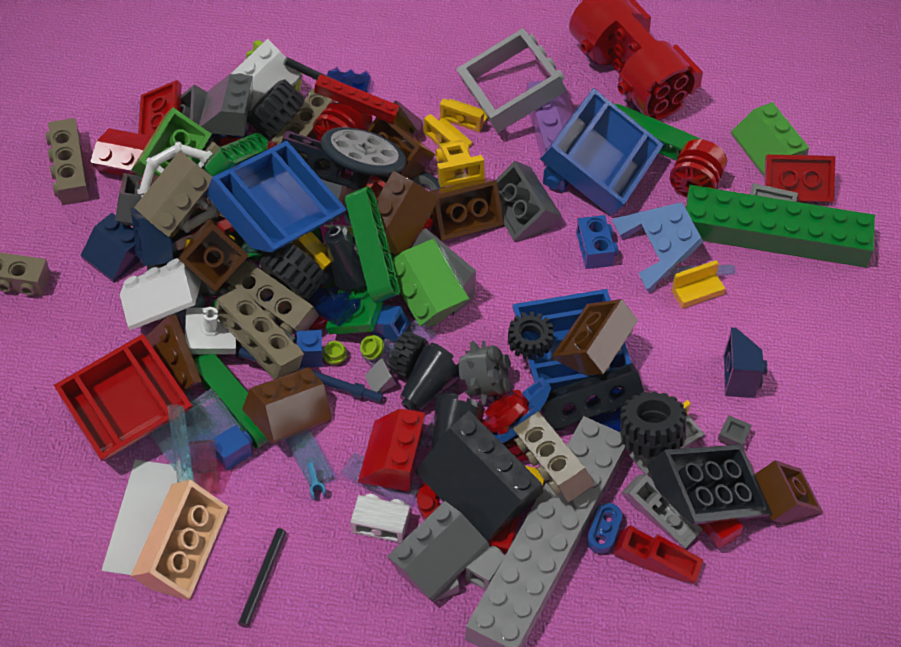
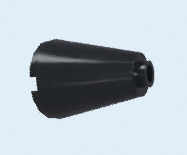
(344, 259)
(430, 376)
(449, 410)

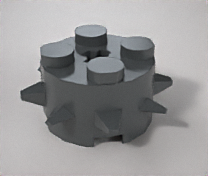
(485, 372)

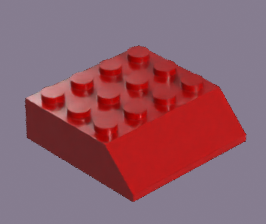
(121, 397)

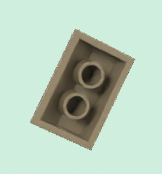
(175, 195)

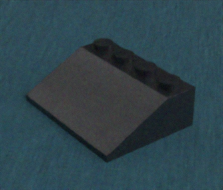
(479, 476)
(709, 483)

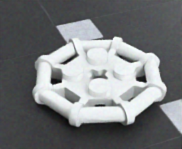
(153, 163)

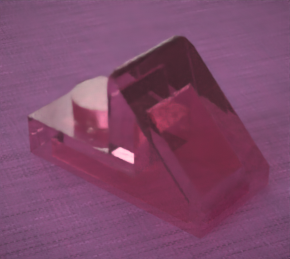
(205, 465)

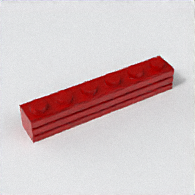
(356, 98)

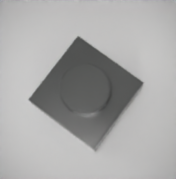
(734, 431)

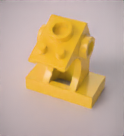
(452, 159)

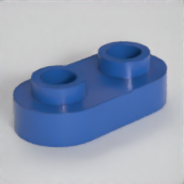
(603, 529)

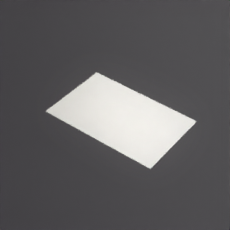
(138, 512)

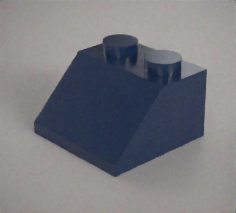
(151, 244)
(111, 248)
(743, 366)

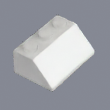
(267, 69)
(159, 293)

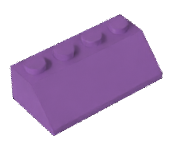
(550, 118)

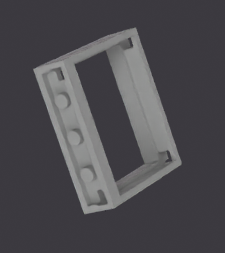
(527, 101)

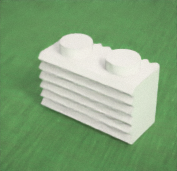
(380, 518)

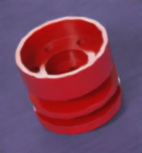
(340, 115)
(698, 164)

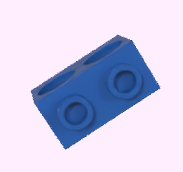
(596, 241)

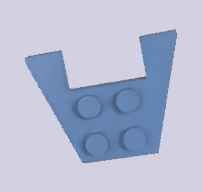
(670, 234)

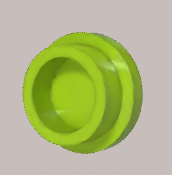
(372, 347)
(334, 352)

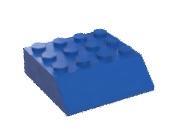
(602, 152)
(273, 198)
(562, 314)

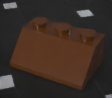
(416, 153)
(467, 208)
(404, 211)
(596, 337)
(288, 405)

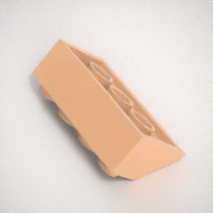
(180, 540)

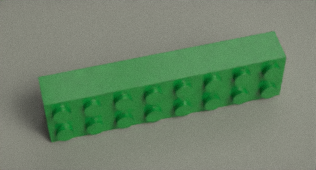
(782, 226)

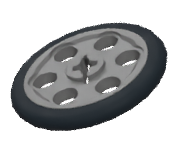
(363, 151)

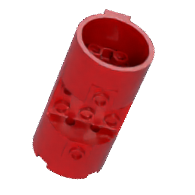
(650, 70)

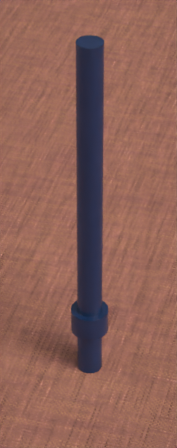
(356, 390)

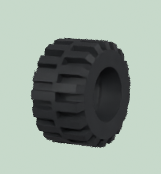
(275, 109)
(293, 270)
(653, 424)

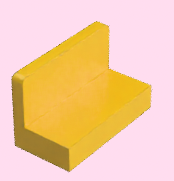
(462, 114)
(443, 131)
(313, 248)
(697, 284)

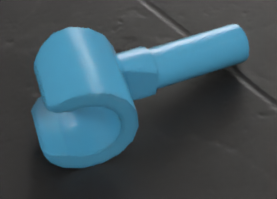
(316, 485)

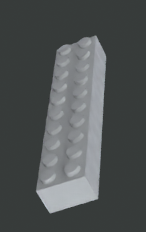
(545, 545)

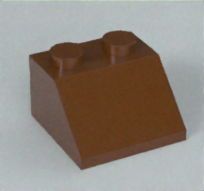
(213, 255)
(787, 493)

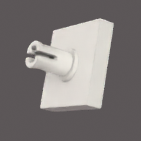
(206, 333)

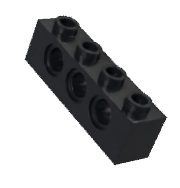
(315, 153)
(599, 385)

